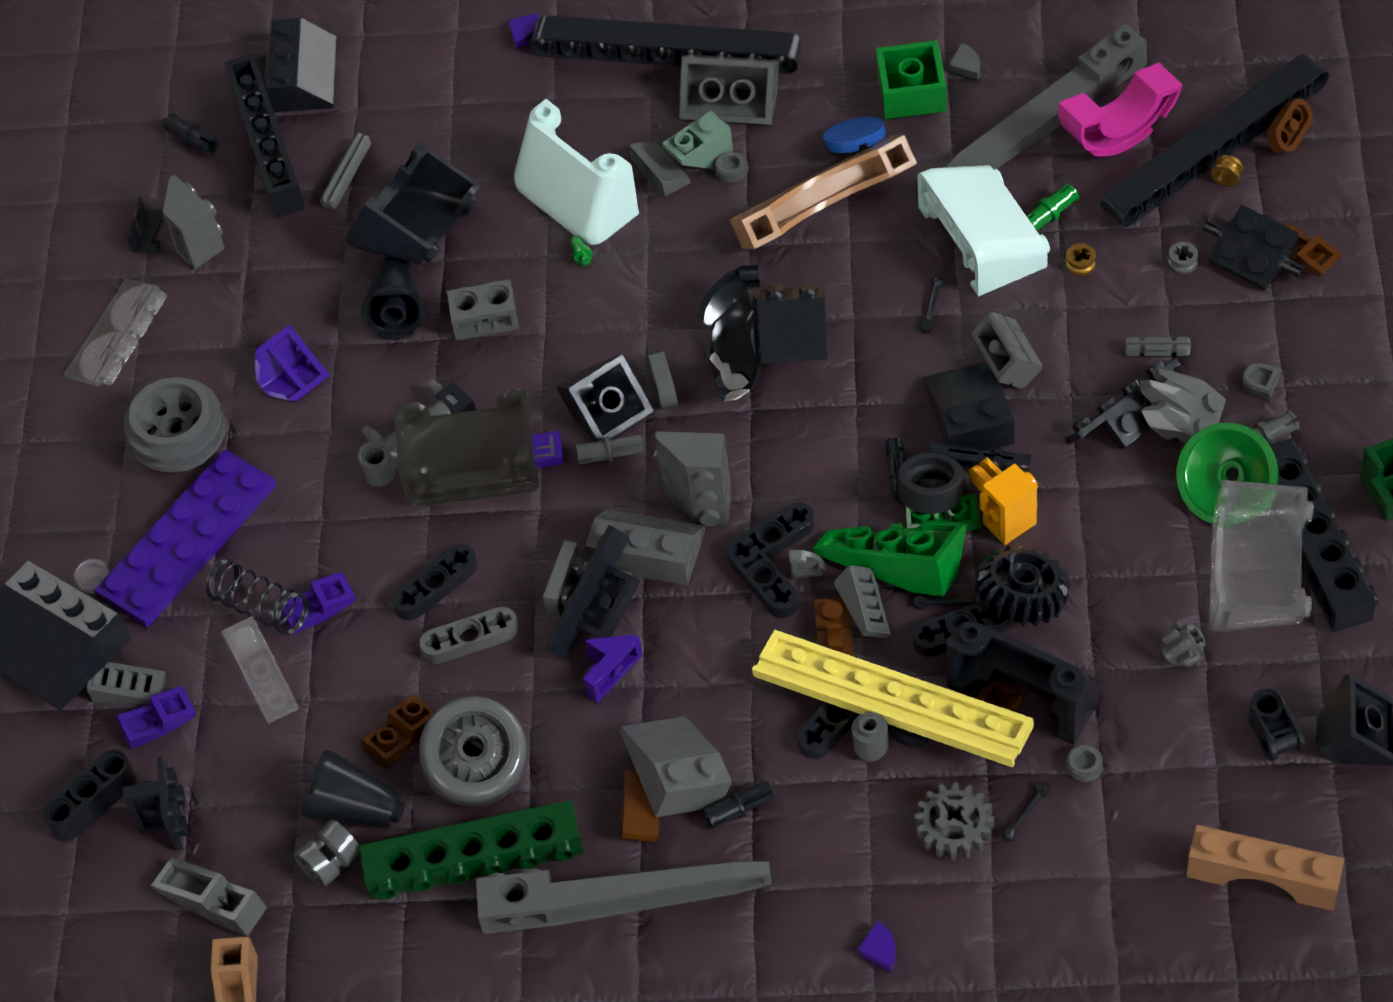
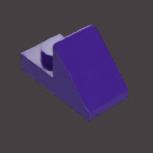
(612, 660)

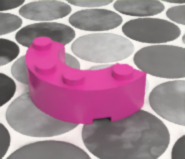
(1126, 119)

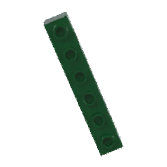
(455, 841)

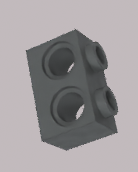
(482, 309)

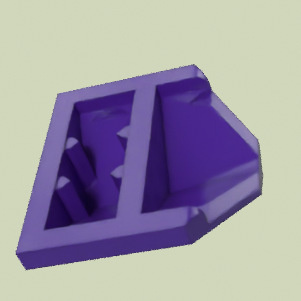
(287, 367)

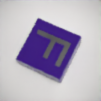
(548, 449)

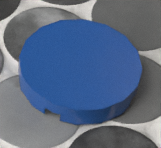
(849, 134)

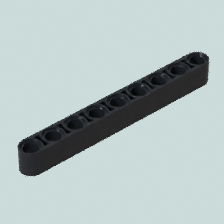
(659, 42)
(1216, 137)

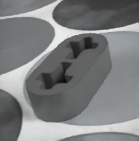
(662, 380)

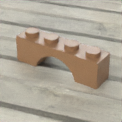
(1227, 856)
(234, 969)

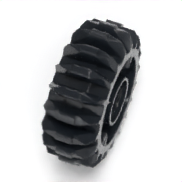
(1022, 586)

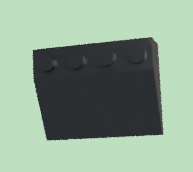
(54, 635)

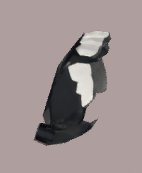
(735, 347)

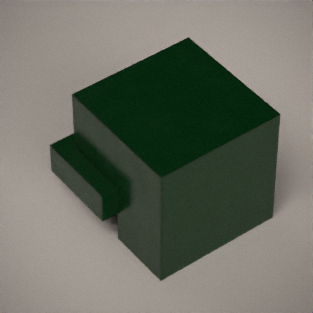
(1378, 476)

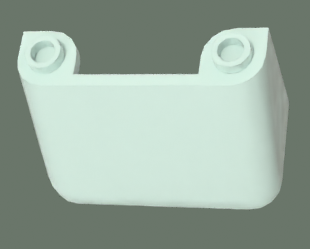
(579, 194)
(983, 223)

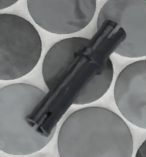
(972, 456)

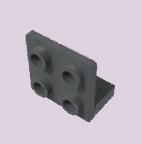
(564, 579)

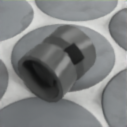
(336, 844)

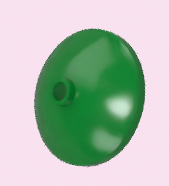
(1210, 458)

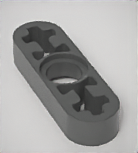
(476, 622)

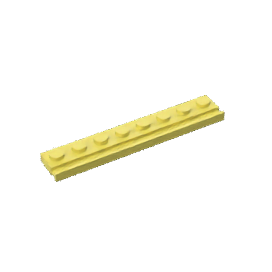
(895, 696)

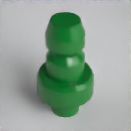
(581, 253)

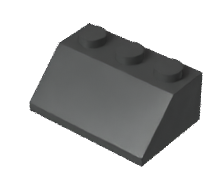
(730, 87)
(696, 475)
(655, 546)

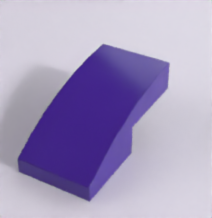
(324, 600)
(163, 715)

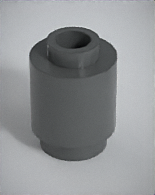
(870, 736)

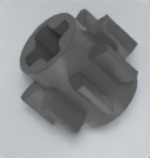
(1183, 644)

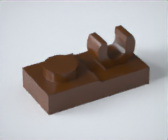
(834, 625)

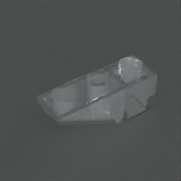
(259, 669)

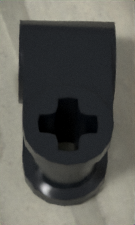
(1276, 730)

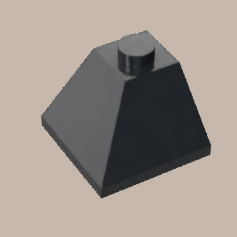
(605, 398)
(1357, 724)

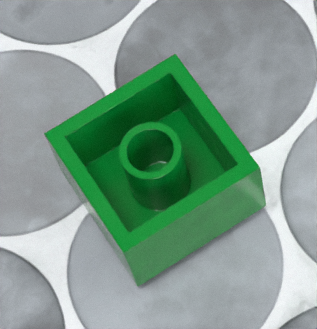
(911, 79)

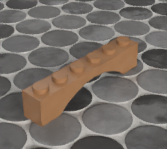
(797, 203)

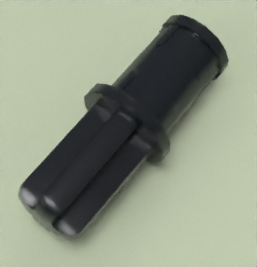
(738, 804)

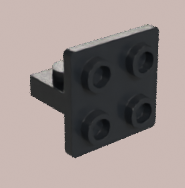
(158, 804)

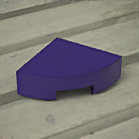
(523, 29)
(879, 947)

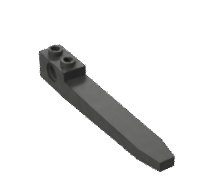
(1096, 75)
(593, 898)

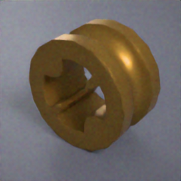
(1227, 170)
(1086, 265)

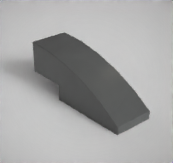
(210, 896)

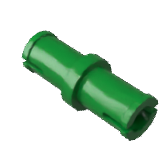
(1050, 208)

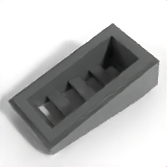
(862, 598)
(111, 694)

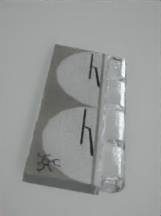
(116, 333)

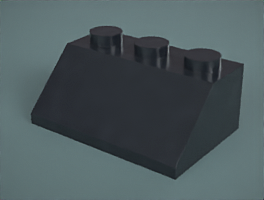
(301, 66)

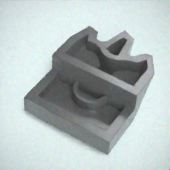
(1180, 404)

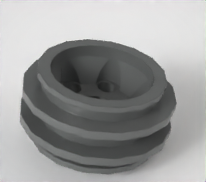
(186, 424)

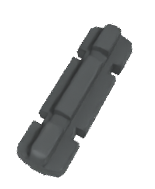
(1157, 346)

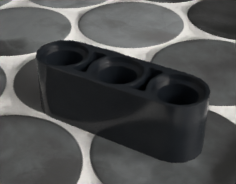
(84, 811)

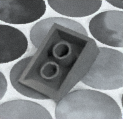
(676, 765)

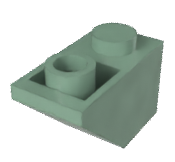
(701, 142)

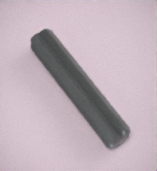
(345, 171)

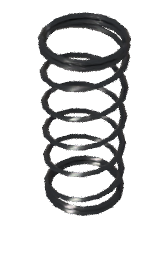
(277, 605)

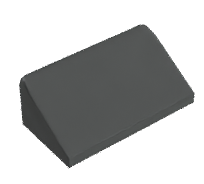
(658, 167)

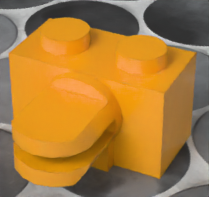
(1005, 499)

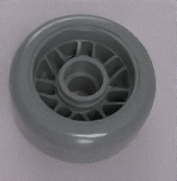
(469, 779)

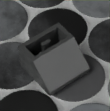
(191, 223)

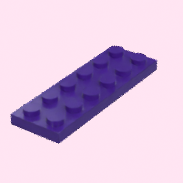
(185, 538)

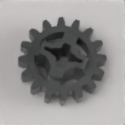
(954, 821)

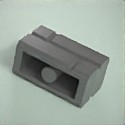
(1006, 350)

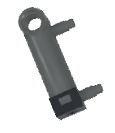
(384, 450)

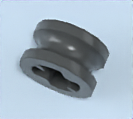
(1180, 266)

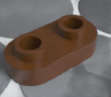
(1289, 126)

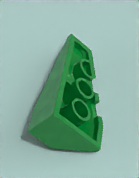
(910, 558)

